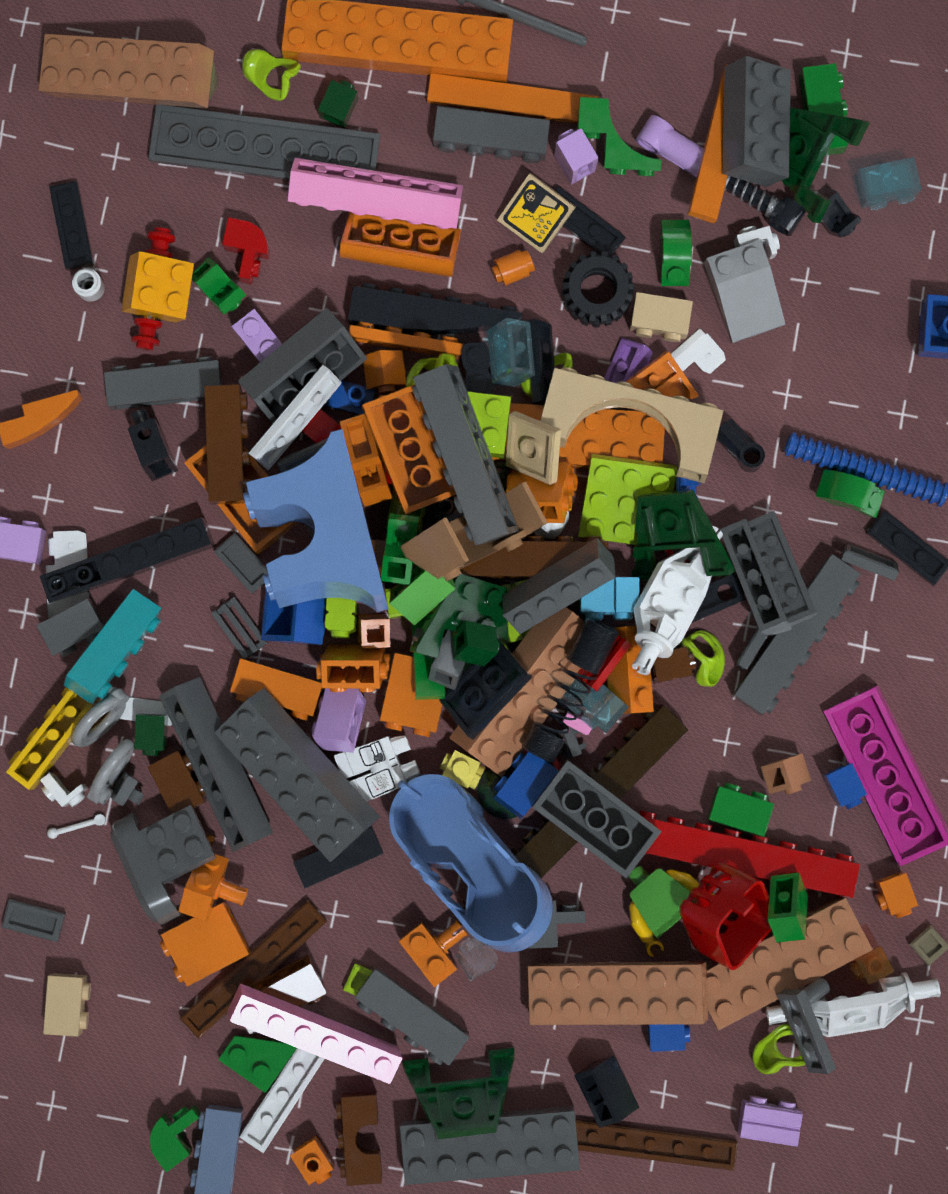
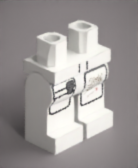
(384, 764)

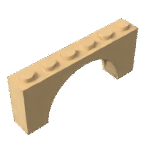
(688, 424)

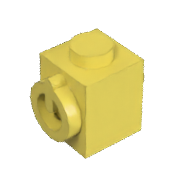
(462, 769)

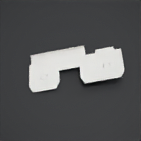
(702, 350)
(67, 549)

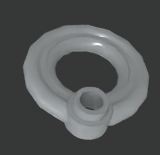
(114, 704)
(110, 772)

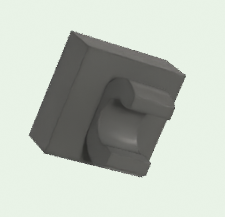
(570, 747)
(126, 789)

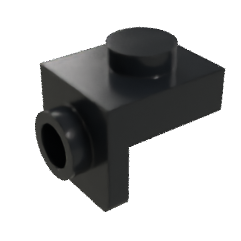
(838, 218)

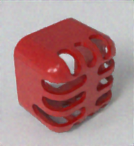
(744, 897)

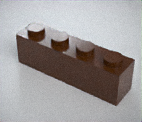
(226, 443)

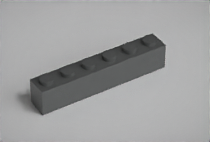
(788, 649)
(215, 765)

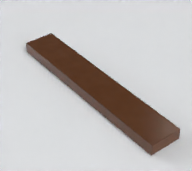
(254, 967)
(657, 1145)

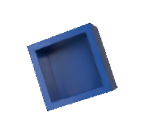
(294, 623)

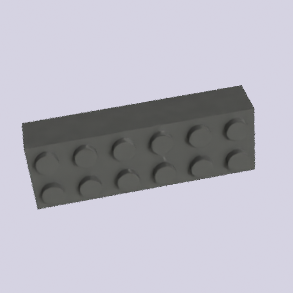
(465, 454)
(296, 774)
(523, 1145)

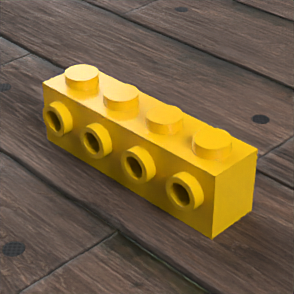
(48, 741)

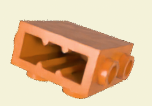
(552, 499)
(352, 667)

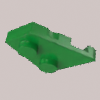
(257, 1059)

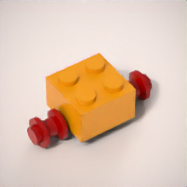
(156, 288)

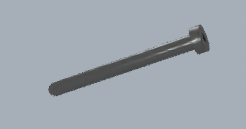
(529, 20)

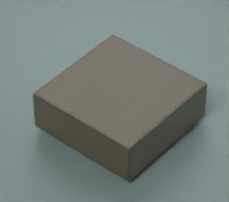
(928, 945)

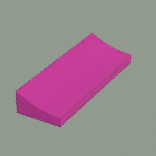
(889, 775)

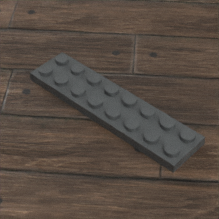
(253, 143)

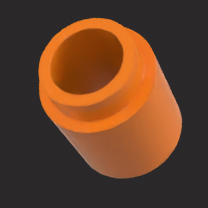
(513, 267)

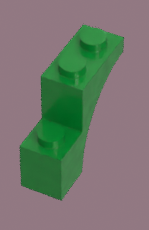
(618, 156)

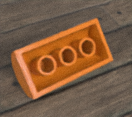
(400, 244)

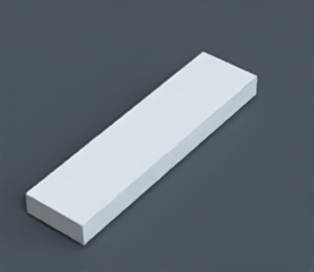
(295, 417)
(281, 1099)

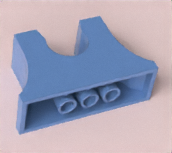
(341, 552)

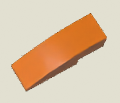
(38, 418)
(365, 461)

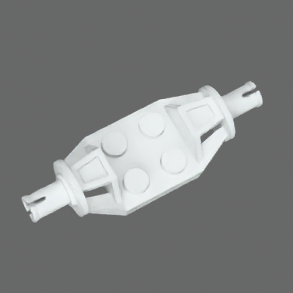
(669, 604)
(866, 1011)

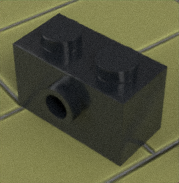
(606, 1091)

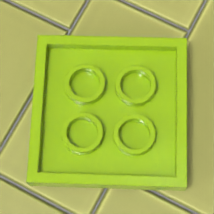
(613, 495)

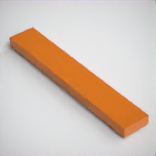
(504, 98)
(710, 180)

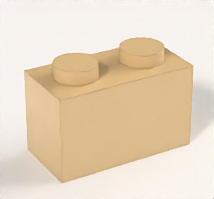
(660, 317)
(66, 1004)

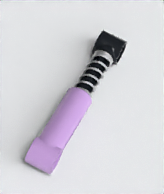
(661, 138)

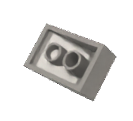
(745, 291)

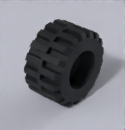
(604, 266)

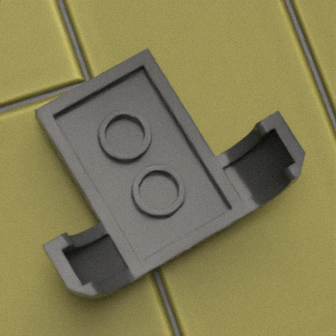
(159, 856)

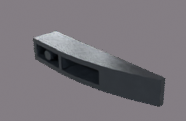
(423, 312)
(128, 560)

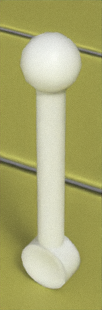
(99, 820)

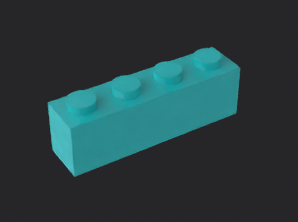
(112, 647)

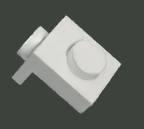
(767, 238)
(55, 789)

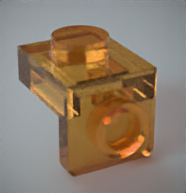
(871, 966)

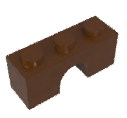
(360, 1164)

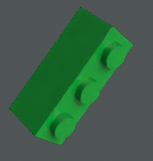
(821, 94)

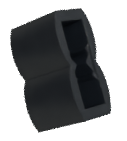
(476, 368)

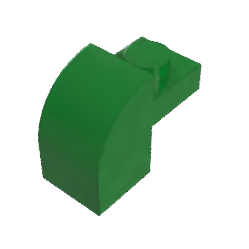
(675, 252)
(217, 286)
(850, 492)
(395, 565)
(167, 1142)

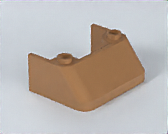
(446, 548)

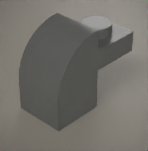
(444, 668)
(569, 914)

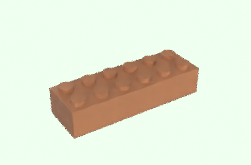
(126, 70)
(542, 654)
(830, 942)
(618, 993)

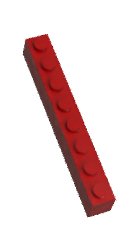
(753, 856)

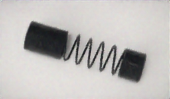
(588, 653)

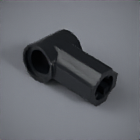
(739, 443)

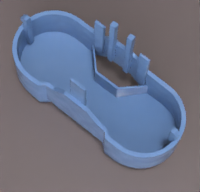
(446, 829)

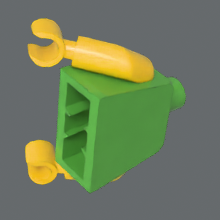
(657, 902)

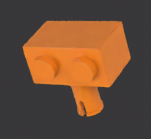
(208, 884)
(431, 951)

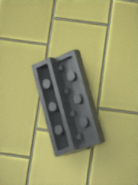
(768, 573)

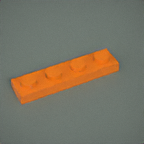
(393, 338)

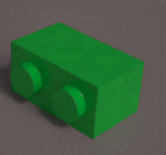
(740, 810)
(787, 907)

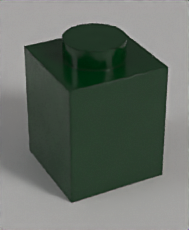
(338, 103)
(475, 643)
(151, 733)

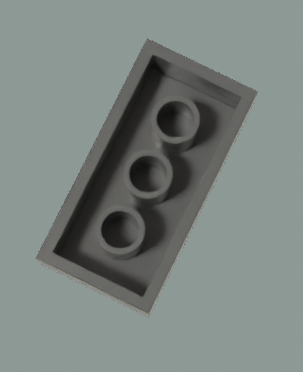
(756, 121)
(292, 365)
(596, 818)

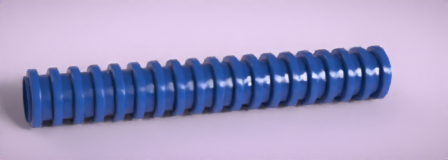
(867, 469)

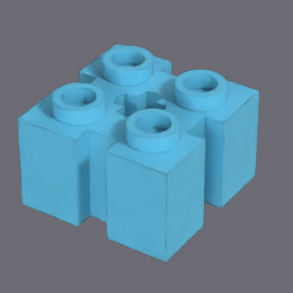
(612, 598)

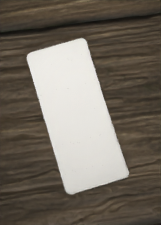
(142, 706)

